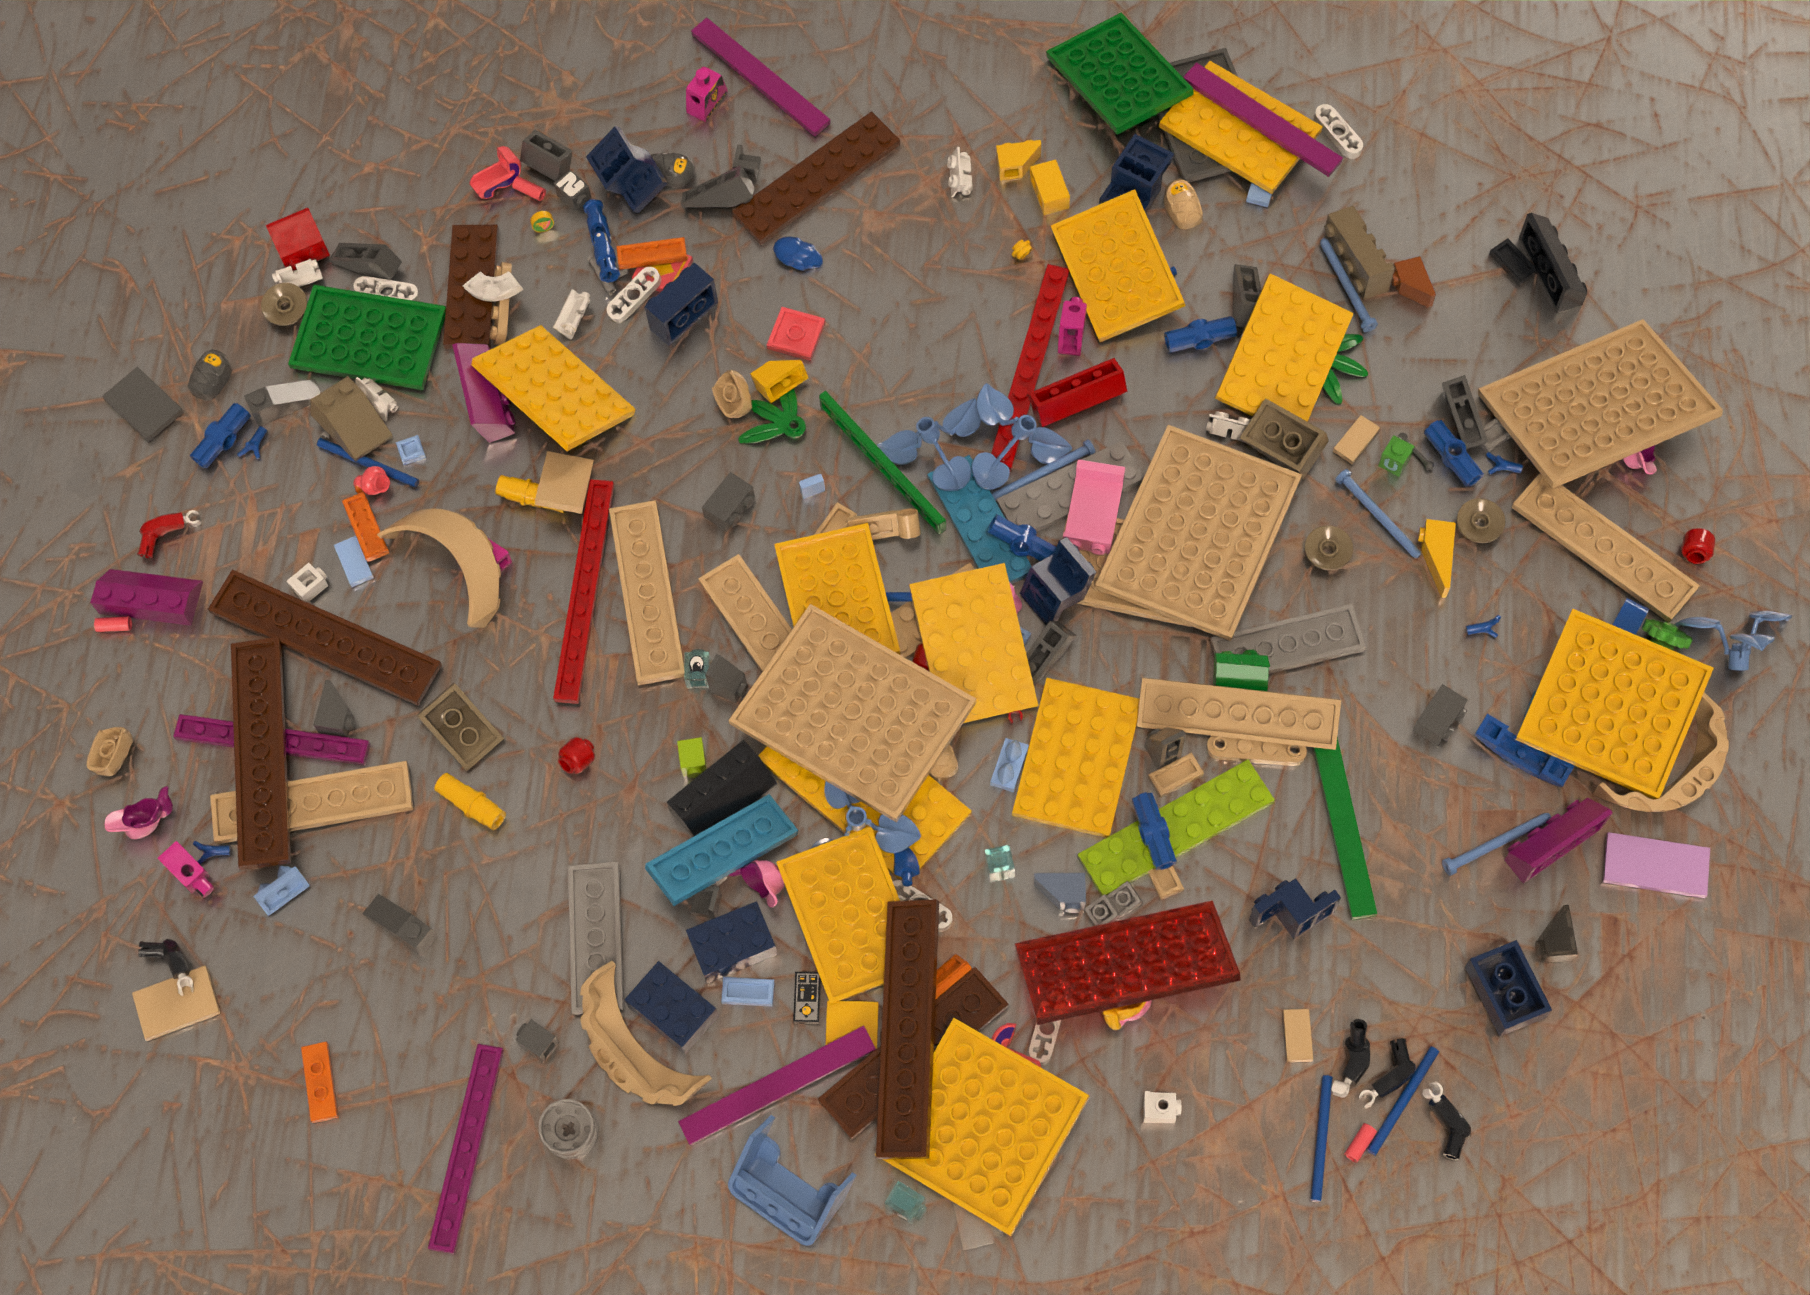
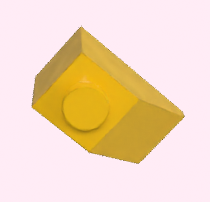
(778, 378)

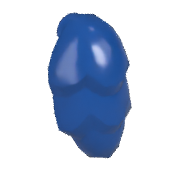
(797, 253)

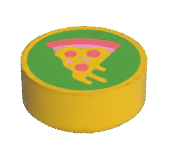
(542, 221)

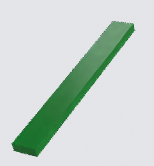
(882, 463)
(1345, 833)

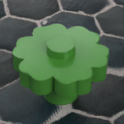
(1666, 634)

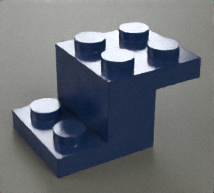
(626, 169)
(1140, 169)
(1058, 581)
(1294, 907)

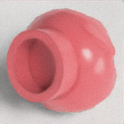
(372, 481)

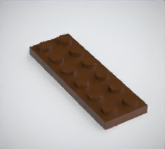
(471, 252)

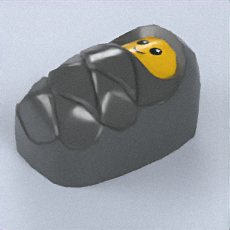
(675, 168)
(209, 375)

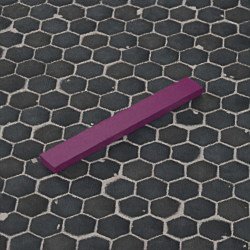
(761, 77)
(1263, 120)
(298, 743)
(776, 1085)
(465, 1149)

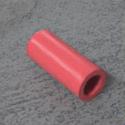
(529, 188)
(112, 624)
(1360, 1143)

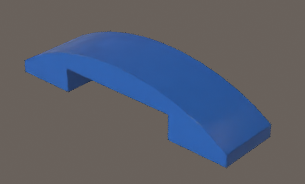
(1531, 760)

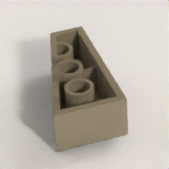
(1359, 253)

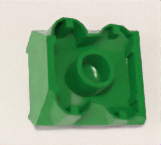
(1241, 670)

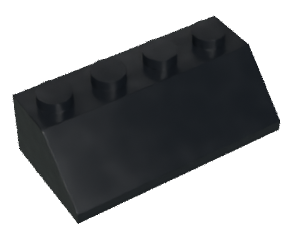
(1553, 264)
(722, 790)

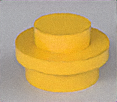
(1021, 249)

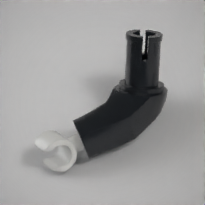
(172, 956)
(1358, 1057)
(1396, 1076)
(1450, 1119)

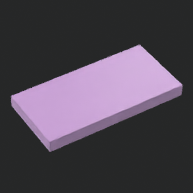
(1656, 865)

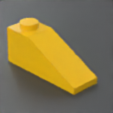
(1437, 550)

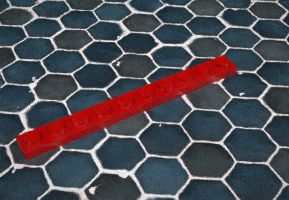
(1032, 355)
(583, 592)

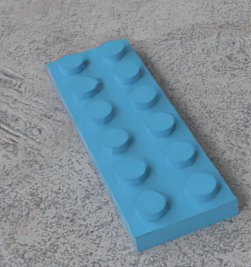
(971, 514)
(721, 850)

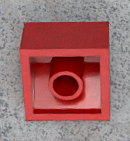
(297, 238)

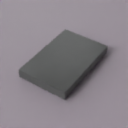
(142, 404)

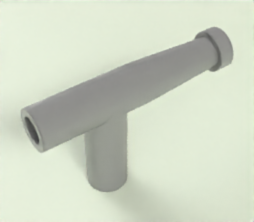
(610, 288)

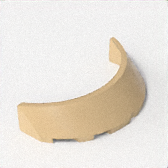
(470, 550)
(1699, 775)
(621, 1054)

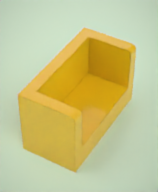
(1049, 187)

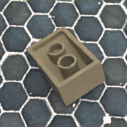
(350, 418)
(1285, 438)
(459, 726)

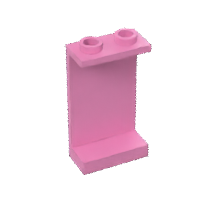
(1094, 506)

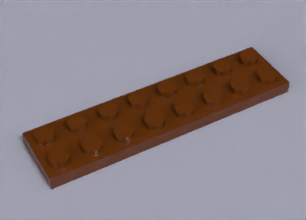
(816, 178)
(855, 1096)

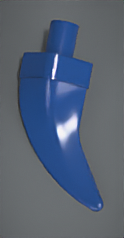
(906, 866)

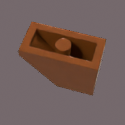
(1413, 281)

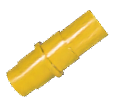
(519, 491)
(470, 801)

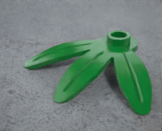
(1344, 365)
(780, 419)

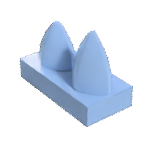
(1009, 765)
(282, 890)

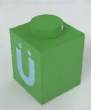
(1396, 456)

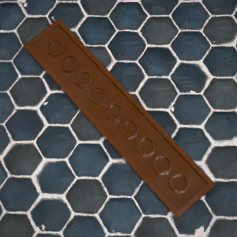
(325, 637)
(260, 754)
(908, 1030)

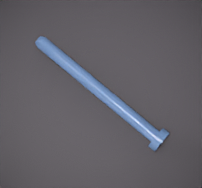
(1368, 323)
(1087, 448)
(1344, 477)
(1450, 866)

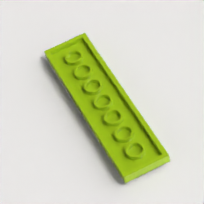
(1190, 822)

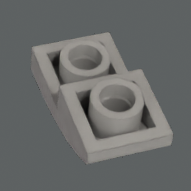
(1114, 905)

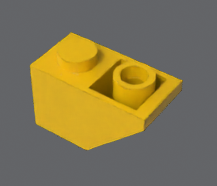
(1016, 158)

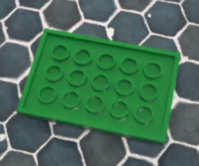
(1119, 73)
(368, 337)

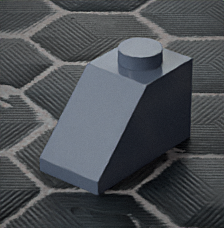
(1064, 890)

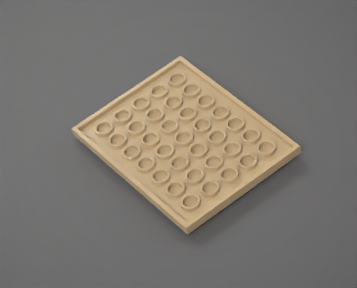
(1599, 403)
(1198, 532)
(853, 712)

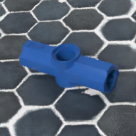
(1200, 334)
(220, 435)
(1462, 463)
(1022, 538)
(1154, 831)

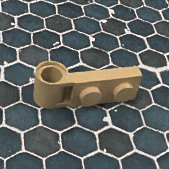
(890, 523)

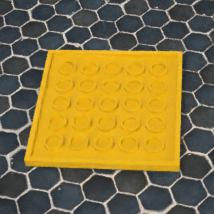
(1614, 704)
(992, 1126)

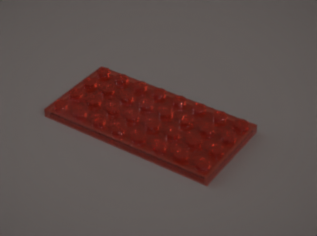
(1126, 962)

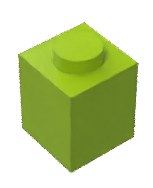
(692, 757)

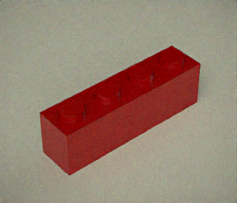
(1078, 392)

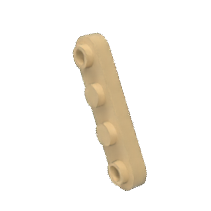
(500, 311)
(1255, 751)

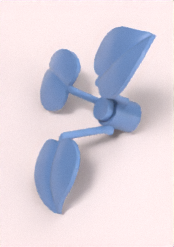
(996, 407)
(903, 446)
(1739, 652)
(891, 836)

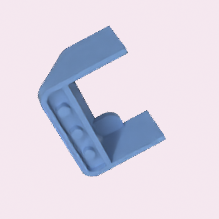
(781, 1194)

